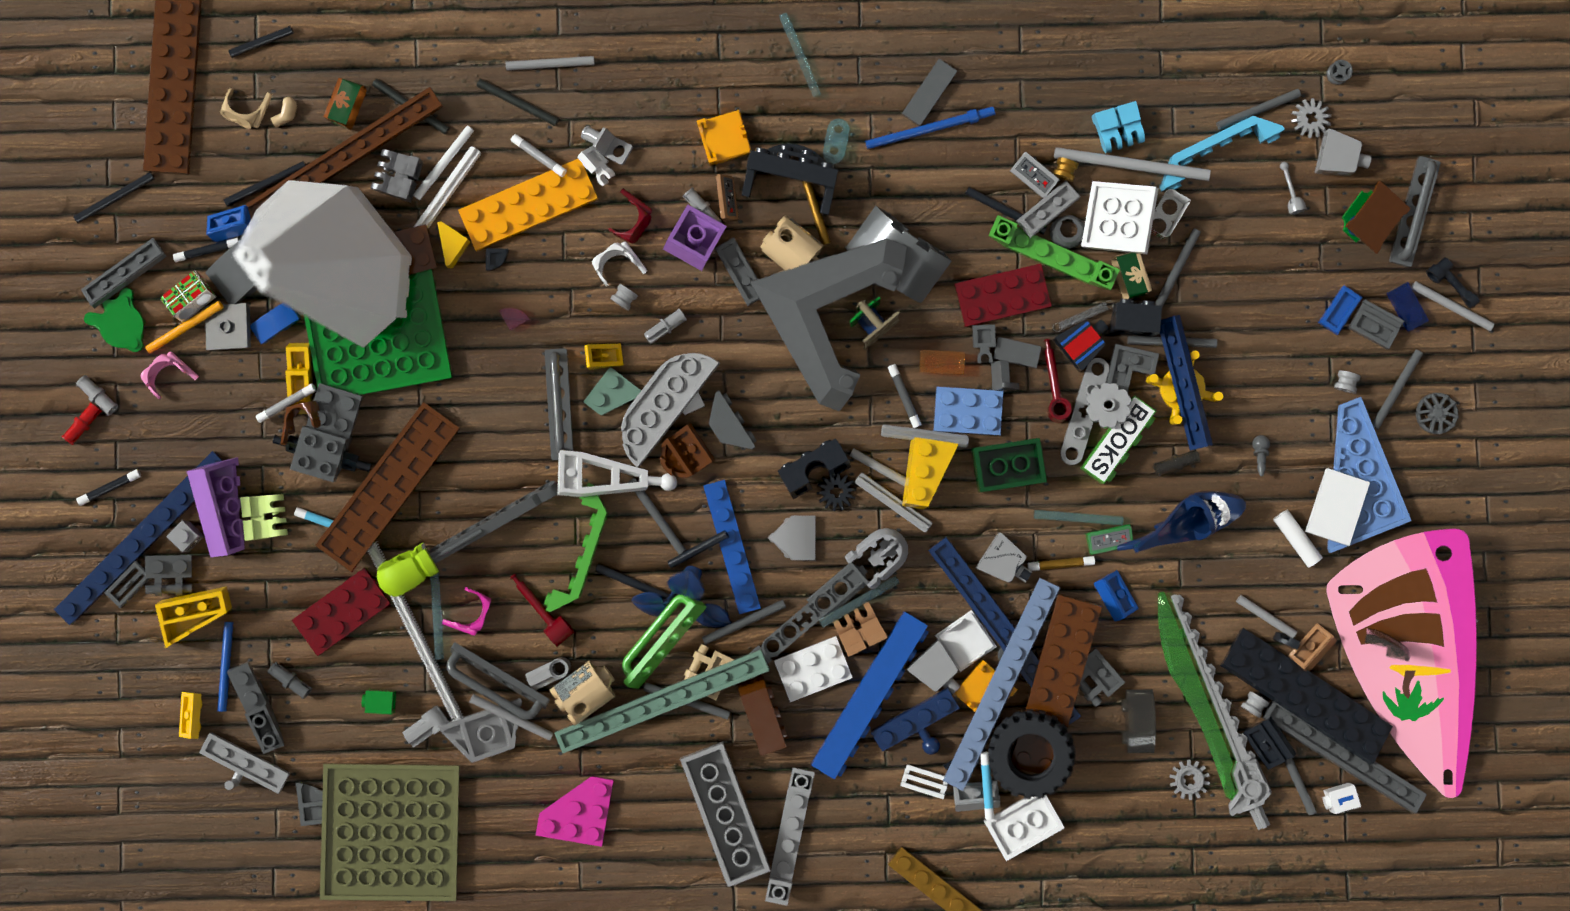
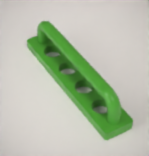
(664, 644)

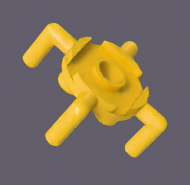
(1168, 393)

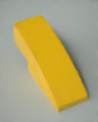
(299, 370)

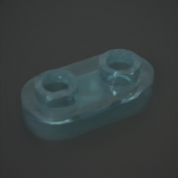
(836, 140)

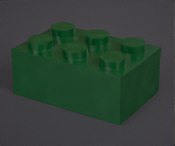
(1008, 465)

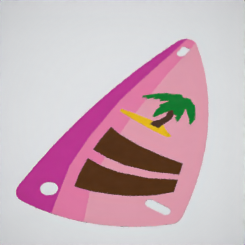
(1434, 615)

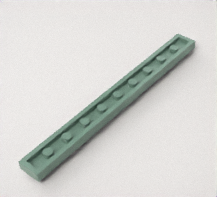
(662, 701)

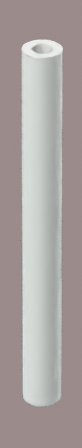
(444, 161)

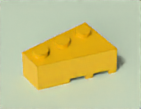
(925, 469)
(189, 612)

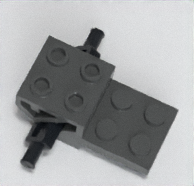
(325, 449)

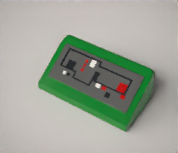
(1108, 539)

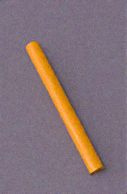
(185, 326)

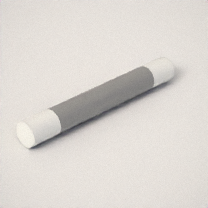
(534, 152)
(280, 406)

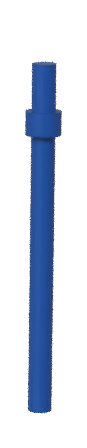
(972, 117)

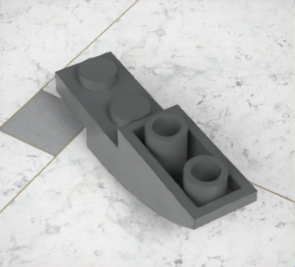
(257, 707)

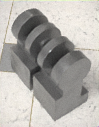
(400, 185)

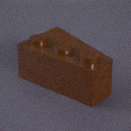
(762, 715)

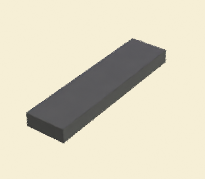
(123, 273)

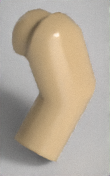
(287, 113)

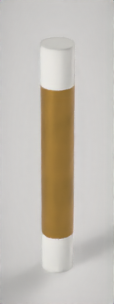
(1061, 563)

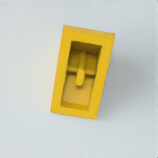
(452, 244)
(603, 356)

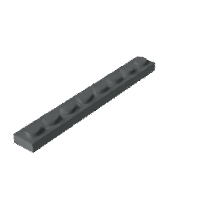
(1372, 775)

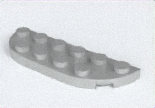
(663, 402)

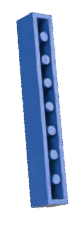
(869, 695)

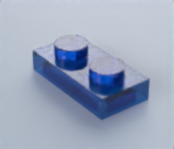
(1407, 306)

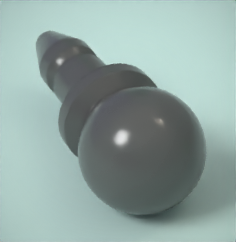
(1261, 445)

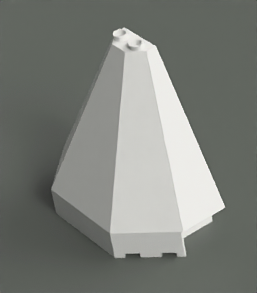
(328, 258)

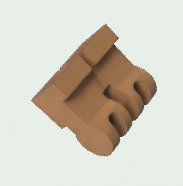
(854, 639)

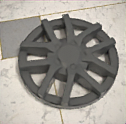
(1437, 413)

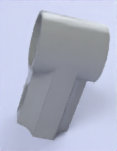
(547, 674)
(425, 726)

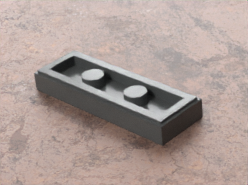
(929, 92)
(738, 269)

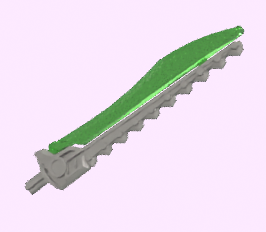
(1246, 772)

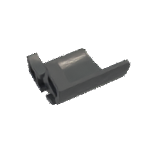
(922, 262)

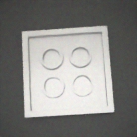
(1119, 217)

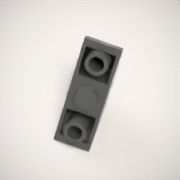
(728, 425)

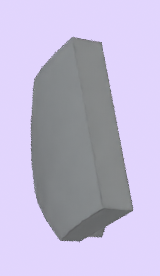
(796, 537)

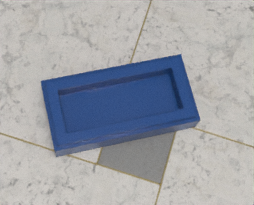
(1340, 310)

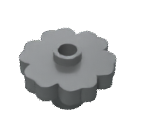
(1108, 395)

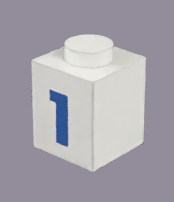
(1341, 798)

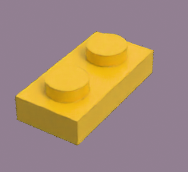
(190, 715)

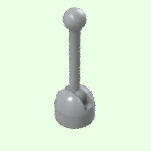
(1295, 204)

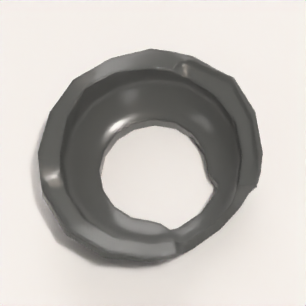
(1062, 241)

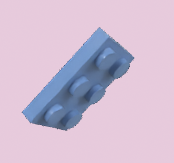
(968, 411)

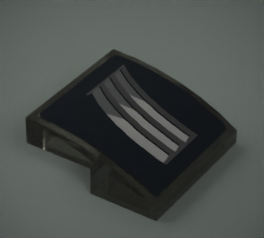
(1394, 648)

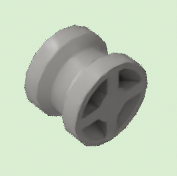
(623, 297)
(1347, 381)
(1254, 704)

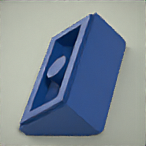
(228, 223)
(1116, 596)

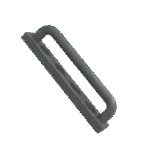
(1430, 169)
(554, 382)
(538, 699)

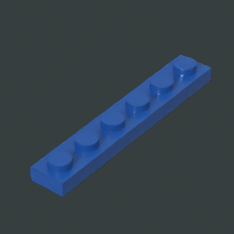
(732, 548)

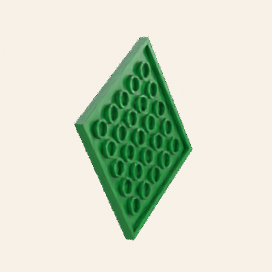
(400, 356)

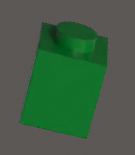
(379, 701)

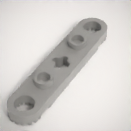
(1079, 427)

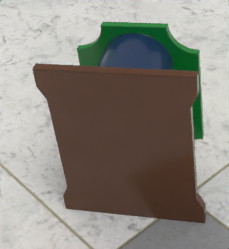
(1374, 216)

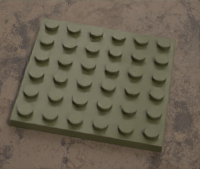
(389, 832)

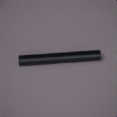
(259, 42)
(698, 549)

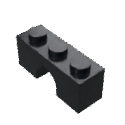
(827, 456)

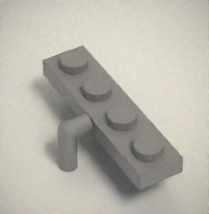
(244, 764)

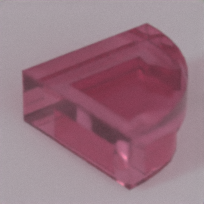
(513, 317)

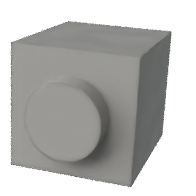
(185, 536)

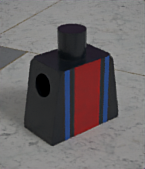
(1082, 342)

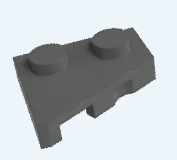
(309, 804)

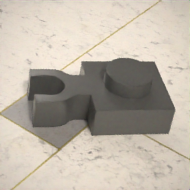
(984, 338)

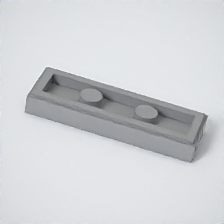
(1048, 209)

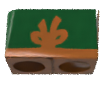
(345, 103)

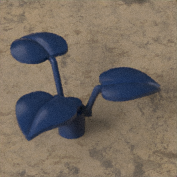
(686, 584)

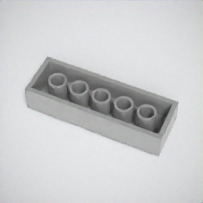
(725, 814)

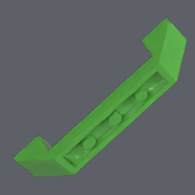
(1053, 255)
(559, 598)

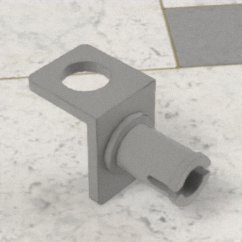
(605, 143)

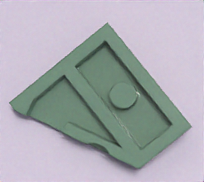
(611, 392)

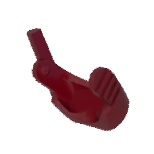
(643, 222)

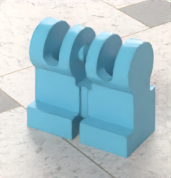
(1123, 117)

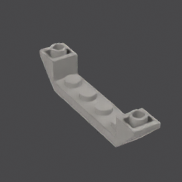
(789, 836)

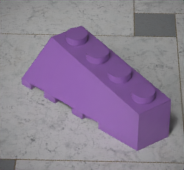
(218, 506)

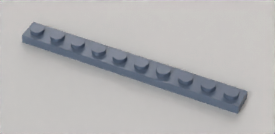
(1001, 684)

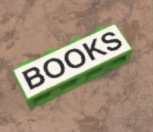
(1116, 442)

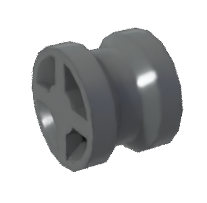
(1340, 68)

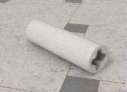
(1297, 538)

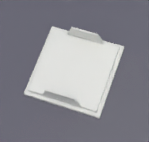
(965, 641)

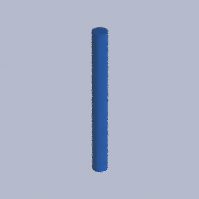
(225, 666)

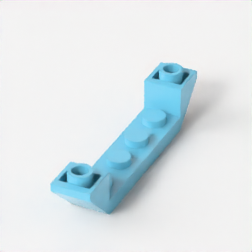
(1263, 129)

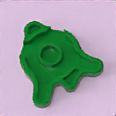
(120, 323)

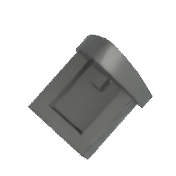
(1001, 376)

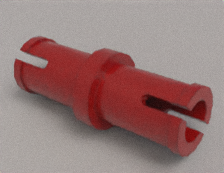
(81, 423)

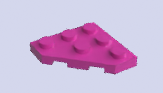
(579, 814)

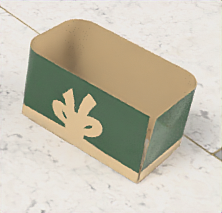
(1132, 275)

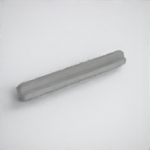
(909, 433)
(893, 502)

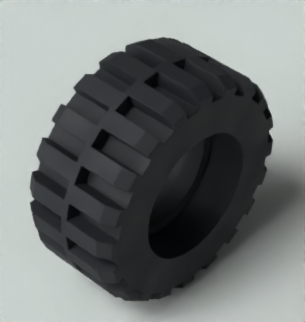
(1031, 784)

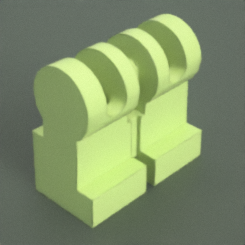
(256, 510)

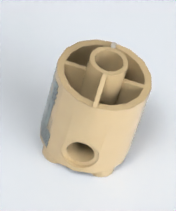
(791, 245)
(584, 691)

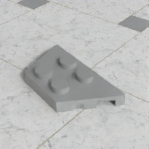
(481, 734)

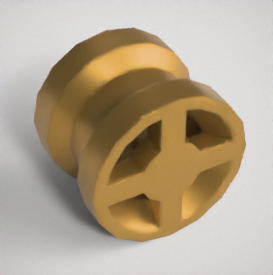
(1065, 169)

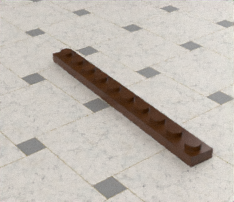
(360, 144)

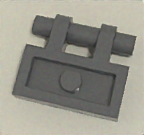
(168, 567)
(1102, 674)

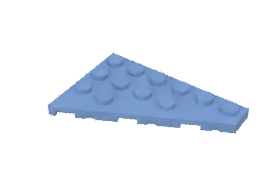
(1361, 456)

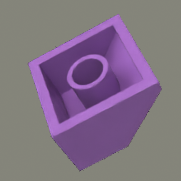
(694, 237)

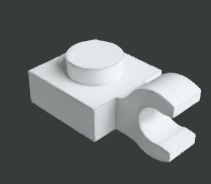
(596, 163)

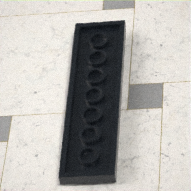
(1306, 696)

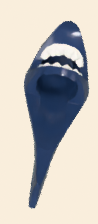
(1191, 520)

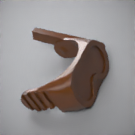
(292, 411)

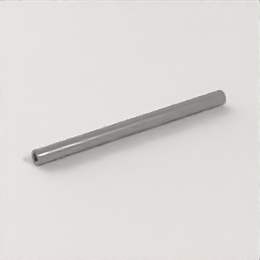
(1133, 164)

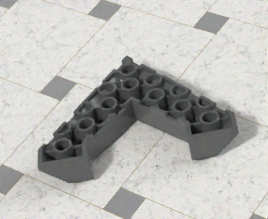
(796, 294)

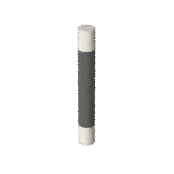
(904, 396)

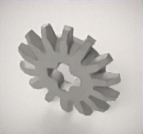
(1314, 126)
(1198, 778)

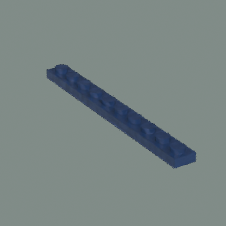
(130, 549)
(983, 604)

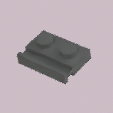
(1376, 324)

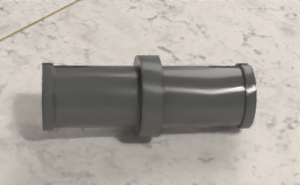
(289, 680)

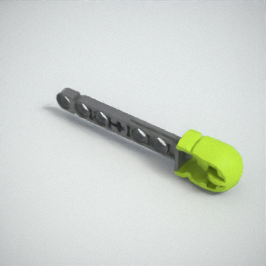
(412, 567)

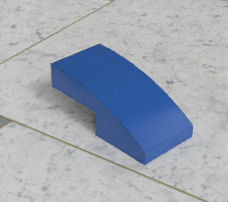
(274, 322)

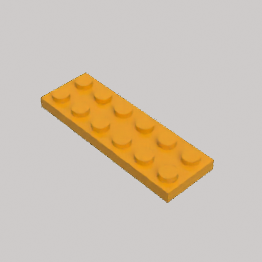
(527, 205)

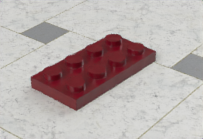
(1002, 295)
(341, 611)

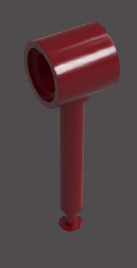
(1055, 387)
(557, 629)

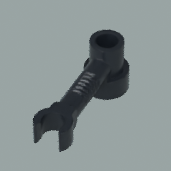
(1441, 271)

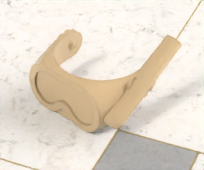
(245, 120)

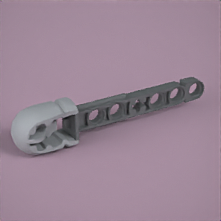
(852, 576)

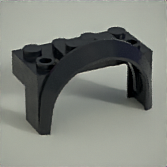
(809, 168)

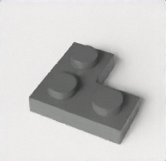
(1130, 359)

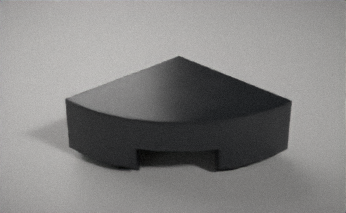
(495, 258)
(1287, 641)

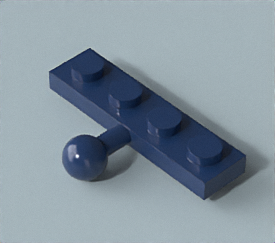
(916, 720)

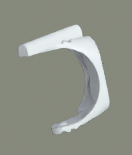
(615, 250)

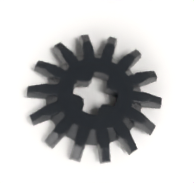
(830, 498)

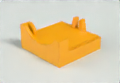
(724, 137)
(975, 685)

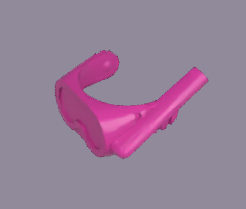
(472, 628)

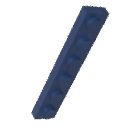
(1185, 383)

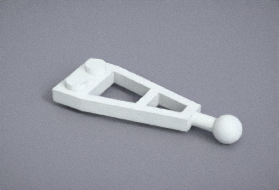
(571, 476)

